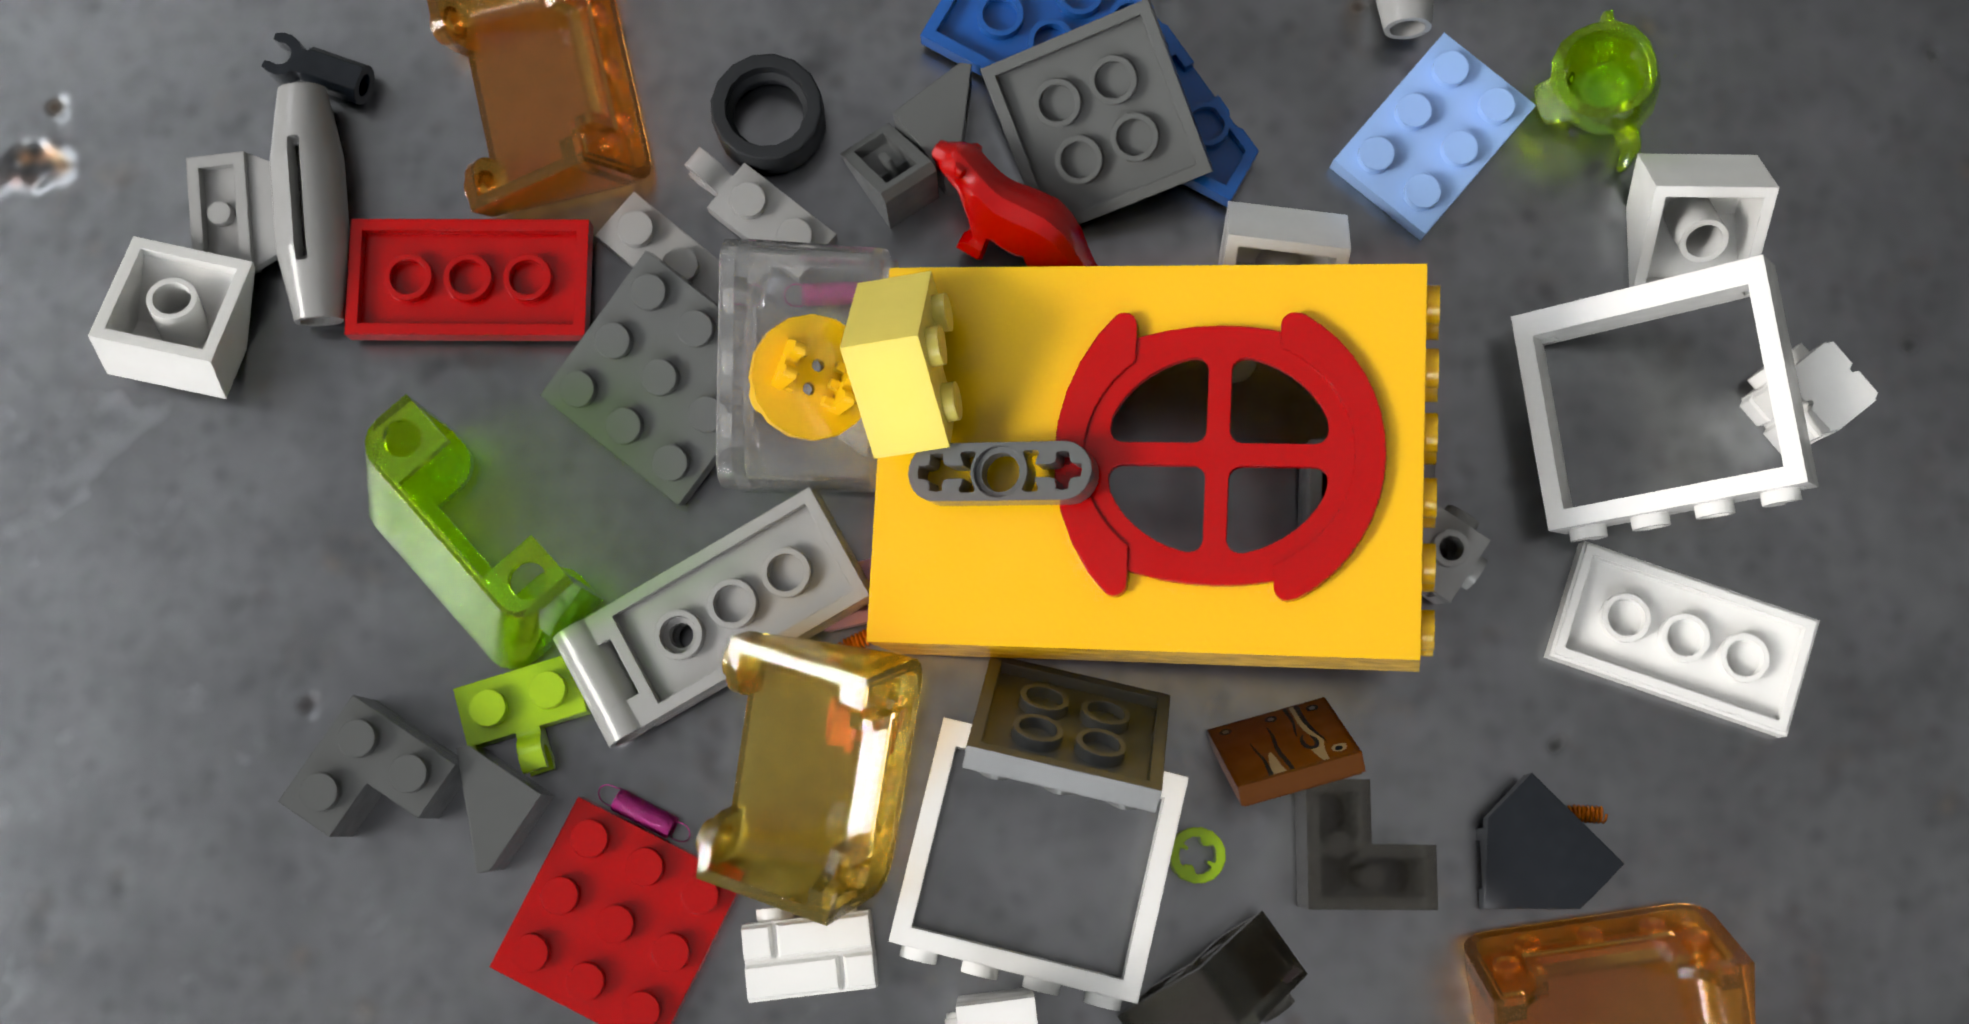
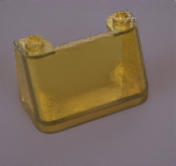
(813, 774)

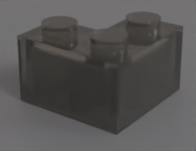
(1341, 865)
(1233, 981)

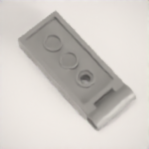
(771, 576)

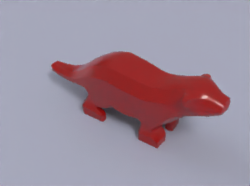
(1009, 212)

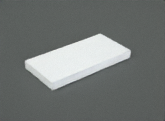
(1682, 639)

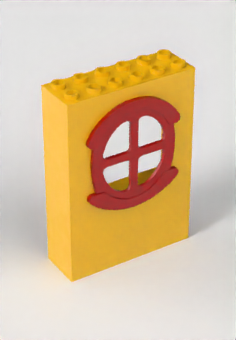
(1057, 359)

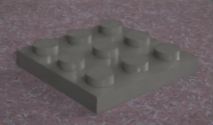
(1099, 114)
(648, 378)
(1070, 734)

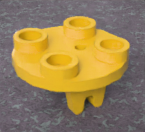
(784, 365)

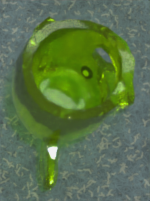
(1603, 84)

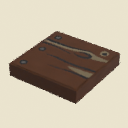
(1285, 751)

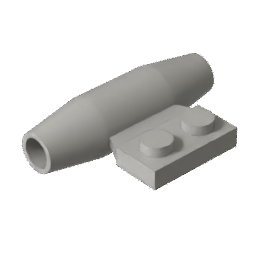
(282, 206)

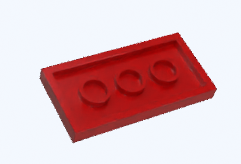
(469, 279)

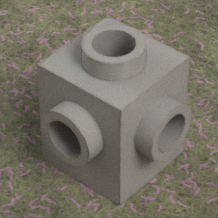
(1460, 554)

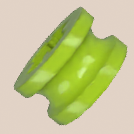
(1205, 838)

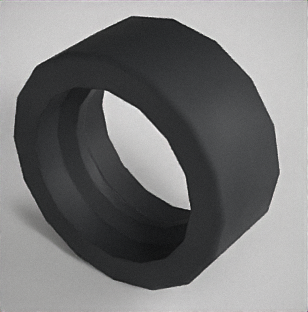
(748, 75)

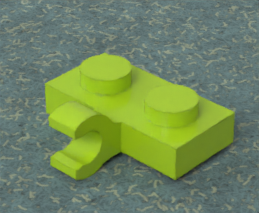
(521, 707)

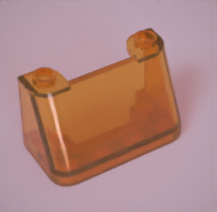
(549, 99)
(1612, 970)

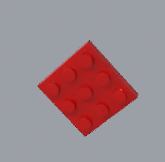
(614, 922)

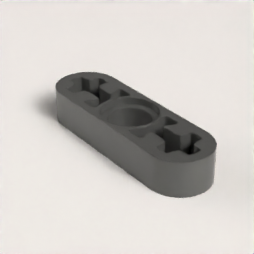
(1049, 456)

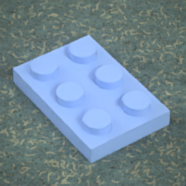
(1432, 136)

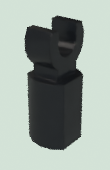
(338, 74)

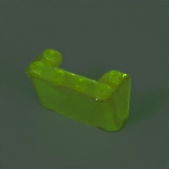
(411, 473)

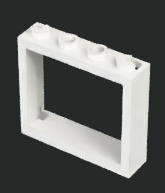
(1670, 296)
(1038, 973)

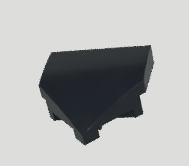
(1539, 853)

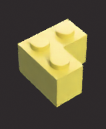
(896, 364)

